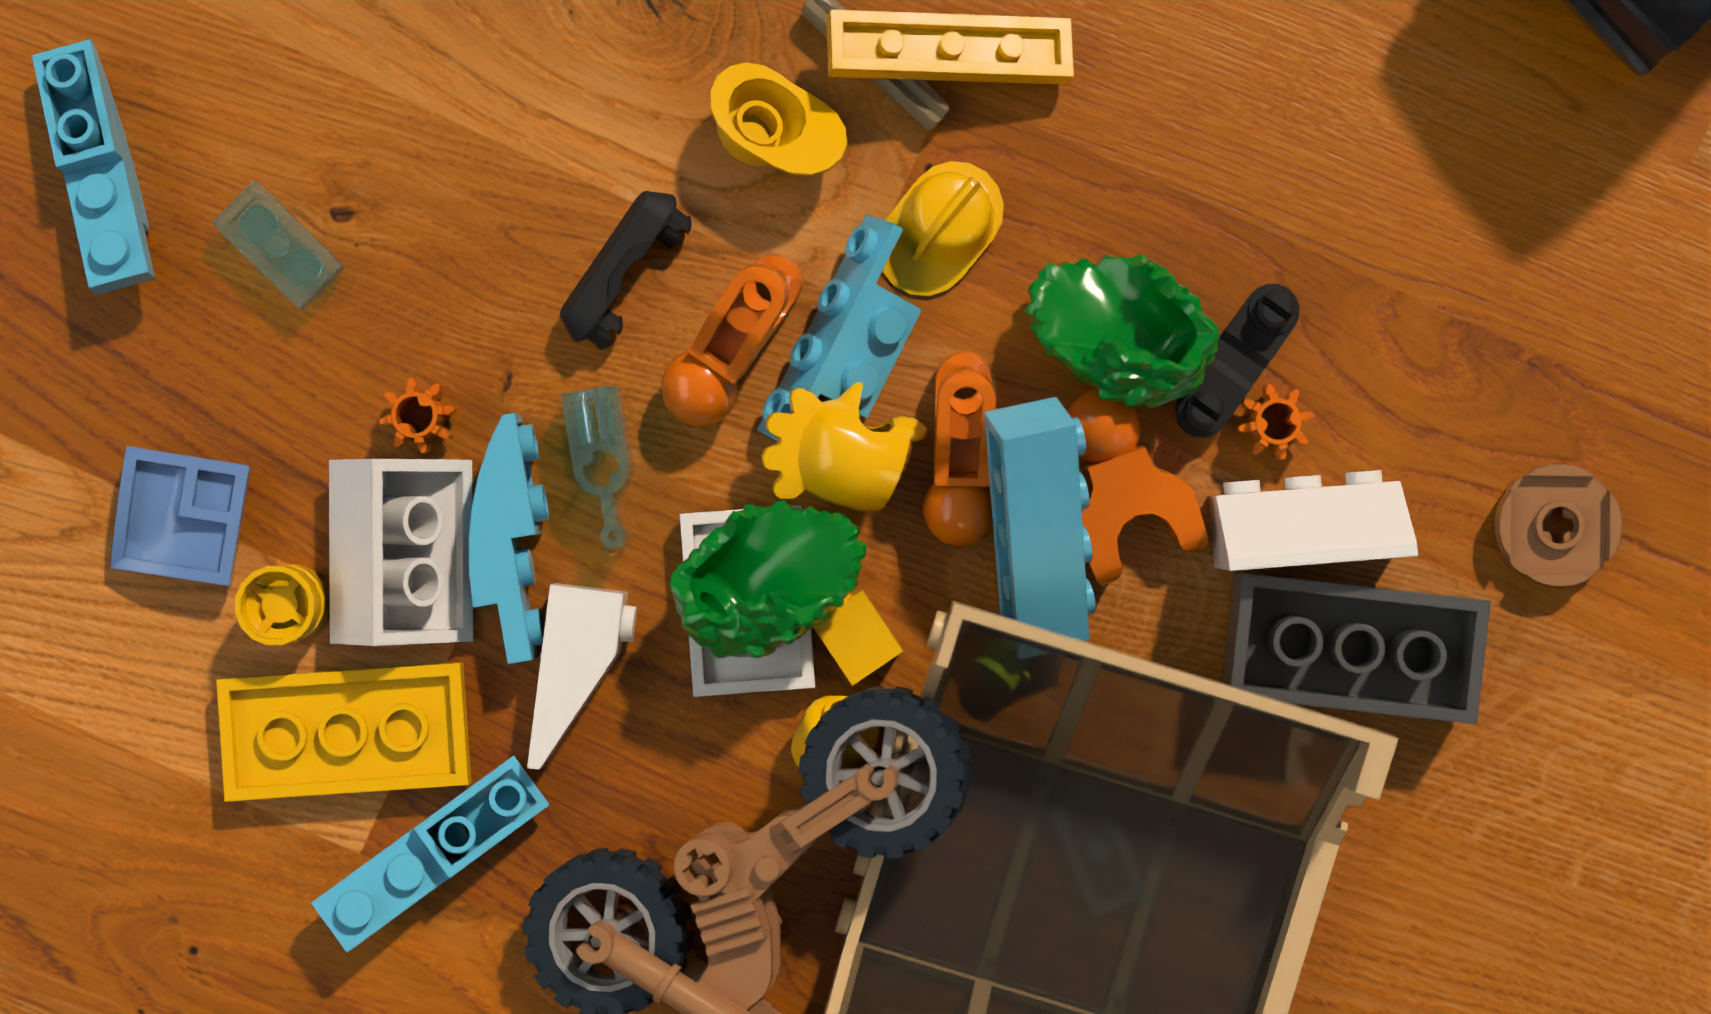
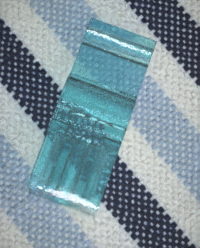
(586, 447)

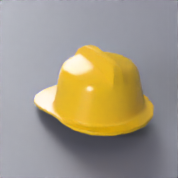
(775, 122)
(945, 225)

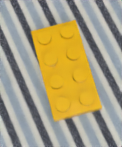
(343, 731)

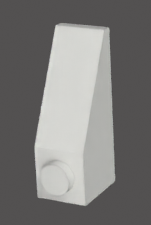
(578, 649)

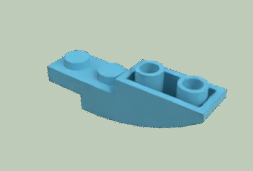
(96, 166)
(502, 511)
(430, 854)

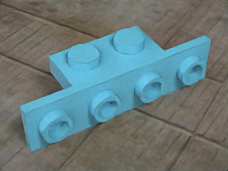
(854, 329)

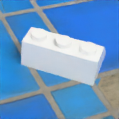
(1310, 522)
(399, 551)

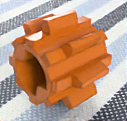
(429, 399)
(1291, 419)

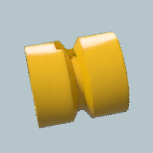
(282, 604)

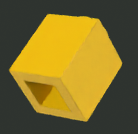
(858, 637)

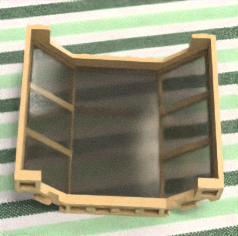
(1116, 841)

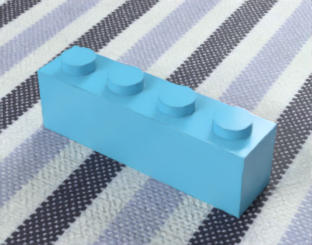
(1039, 516)

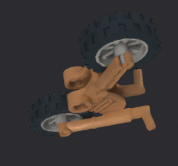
(735, 893)

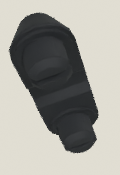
(648, 218)
(1241, 357)

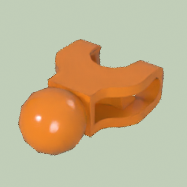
(702, 382)
(1127, 485)
(959, 499)

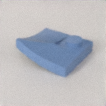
(179, 516)

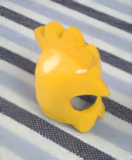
(834, 455)

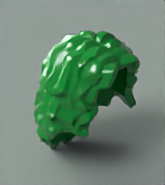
(1123, 328)
(766, 578)

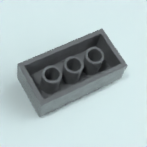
(1357, 647)

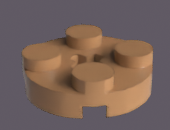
(1582, 550)

